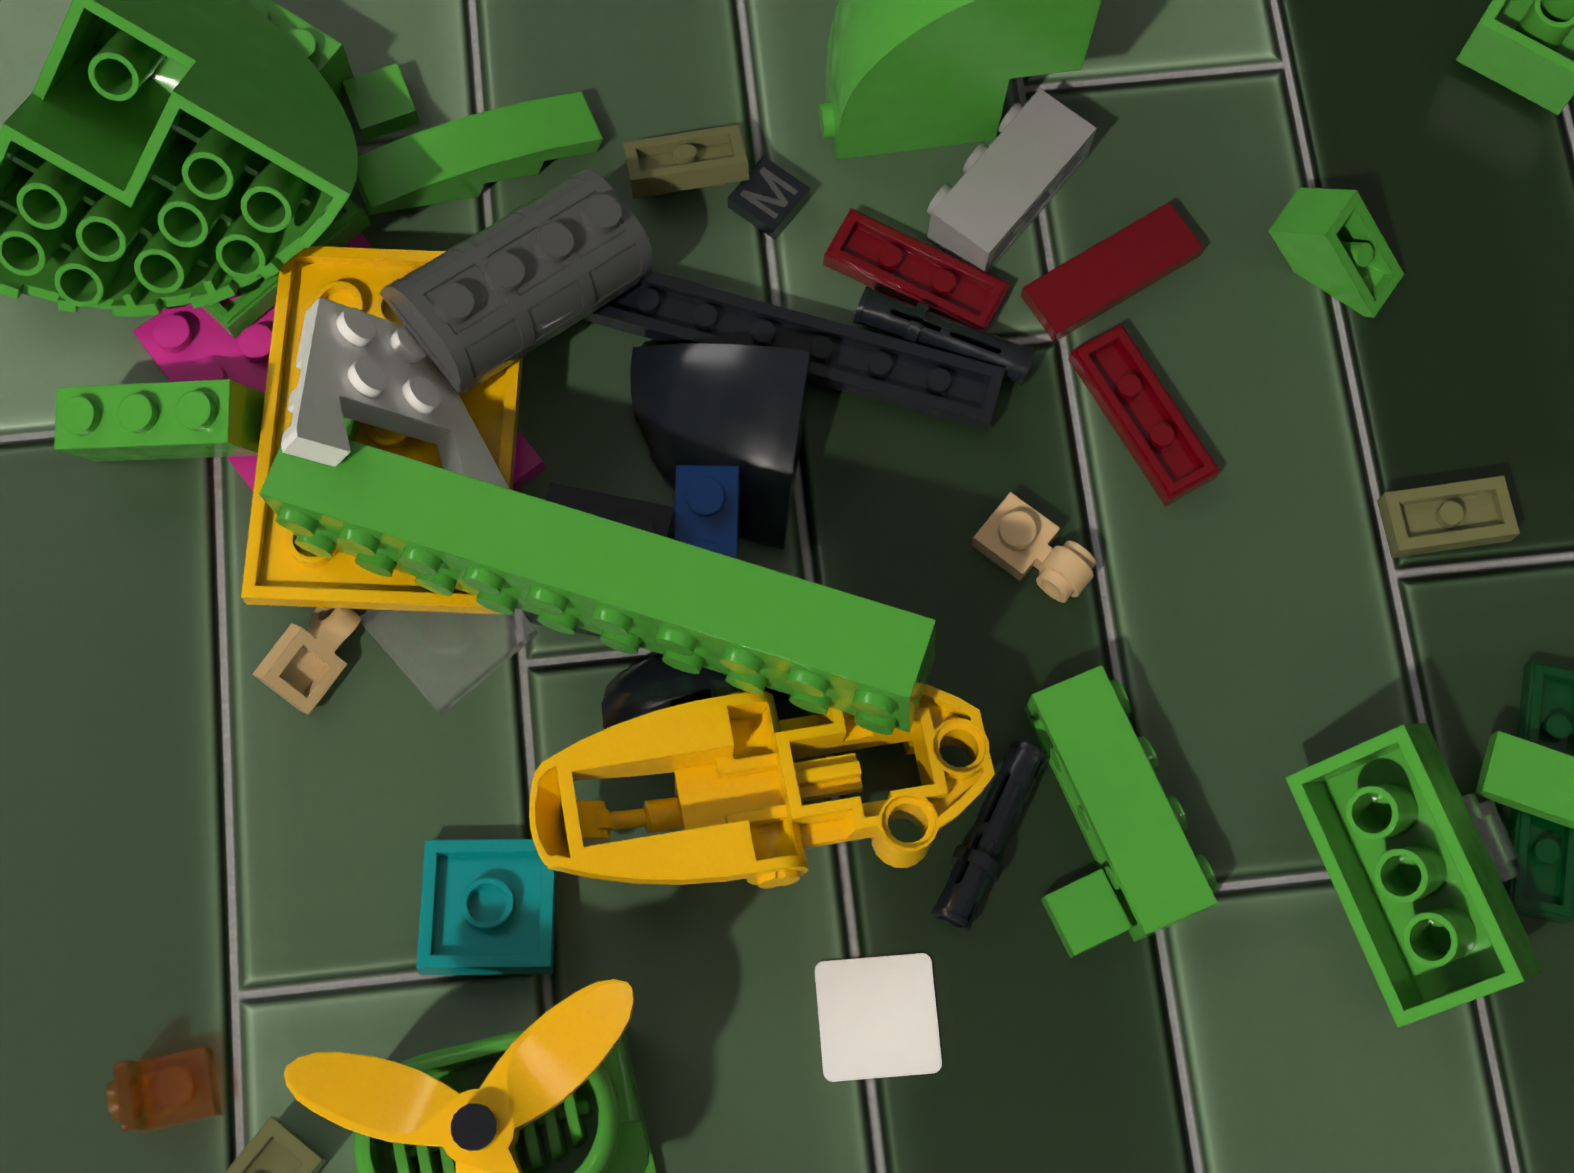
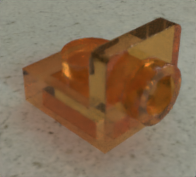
(164, 1091)

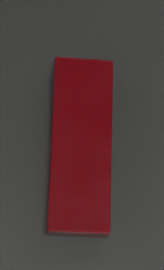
(914, 271)
(1111, 271)
(1143, 415)

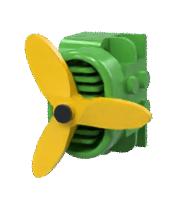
(499, 1104)

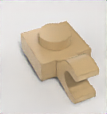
(304, 661)

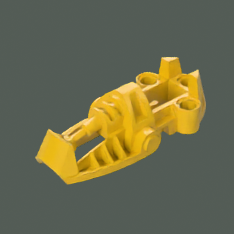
(745, 794)

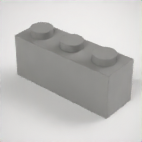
(1009, 181)

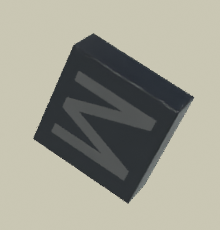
(769, 197)

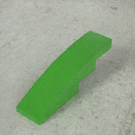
(477, 149)

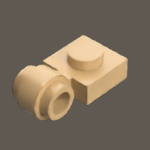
(1021, 538)

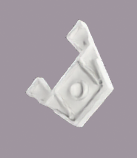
(381, 377)

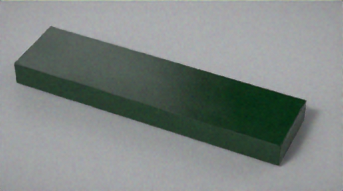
(1544, 847)

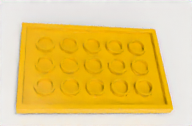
(277, 568)

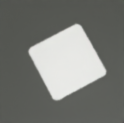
(877, 1017)

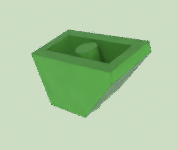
(1337, 247)

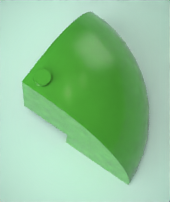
(939, 68)
(167, 158)

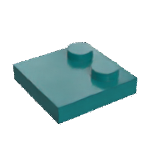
(486, 909)

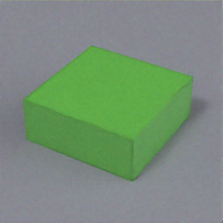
(381, 101)
(1086, 913)

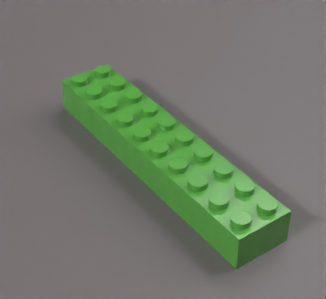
(611, 582)

